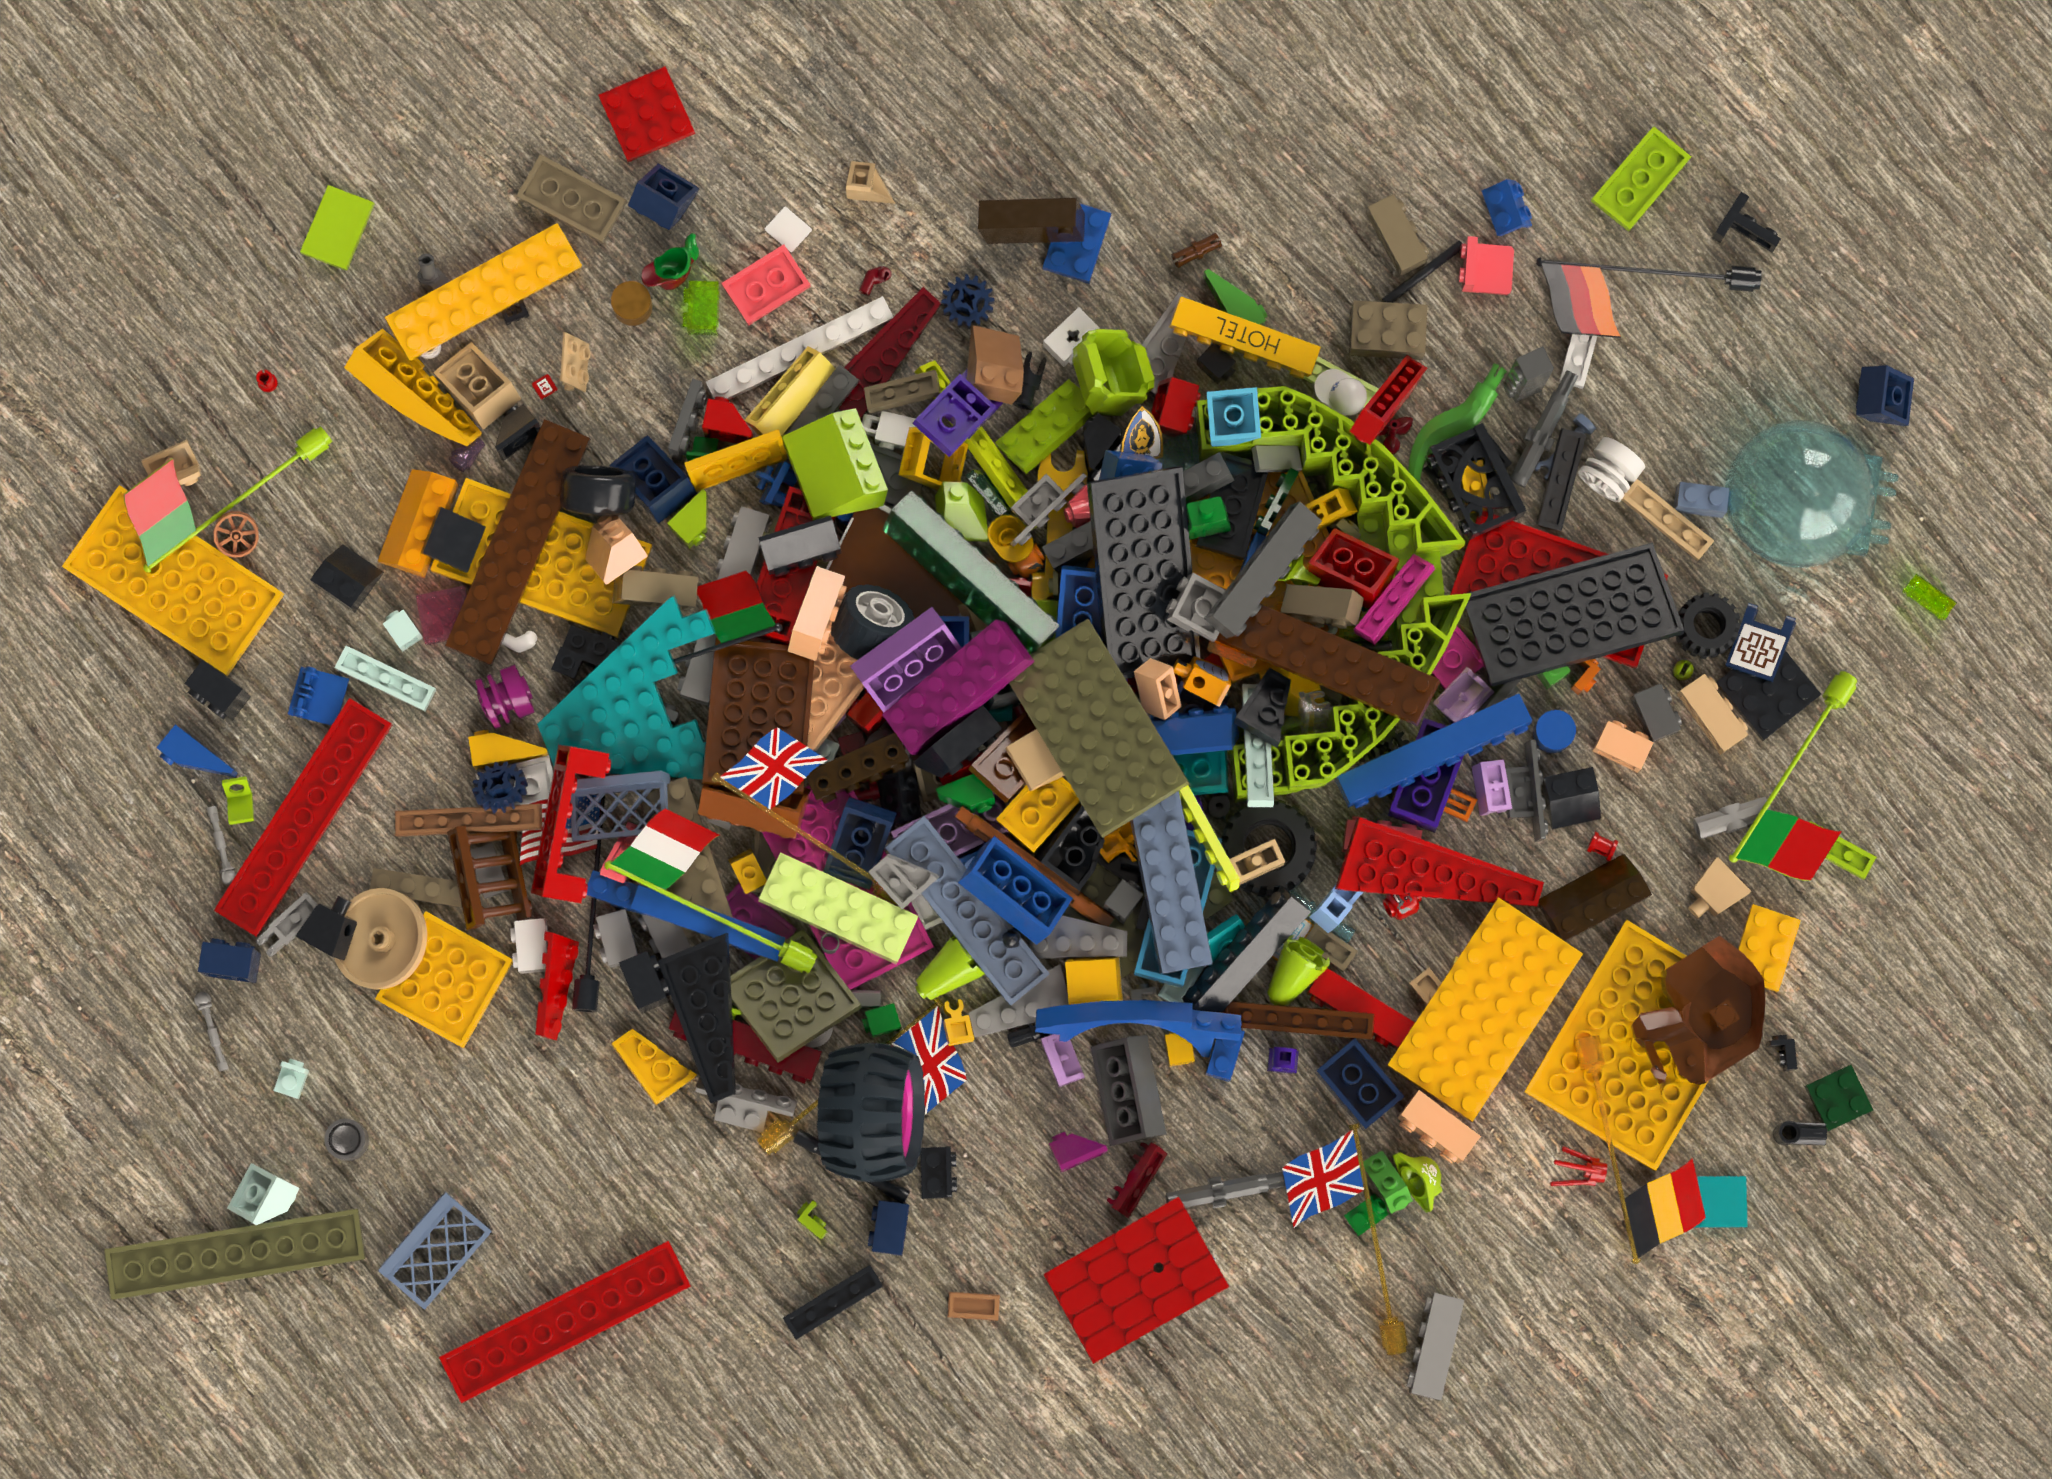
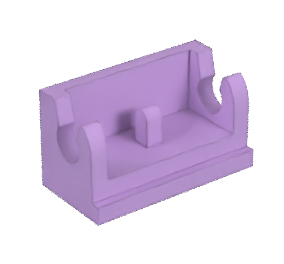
(1463, 696)
(1491, 787)
(1062, 1060)

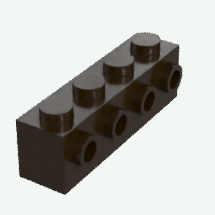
(857, 767)

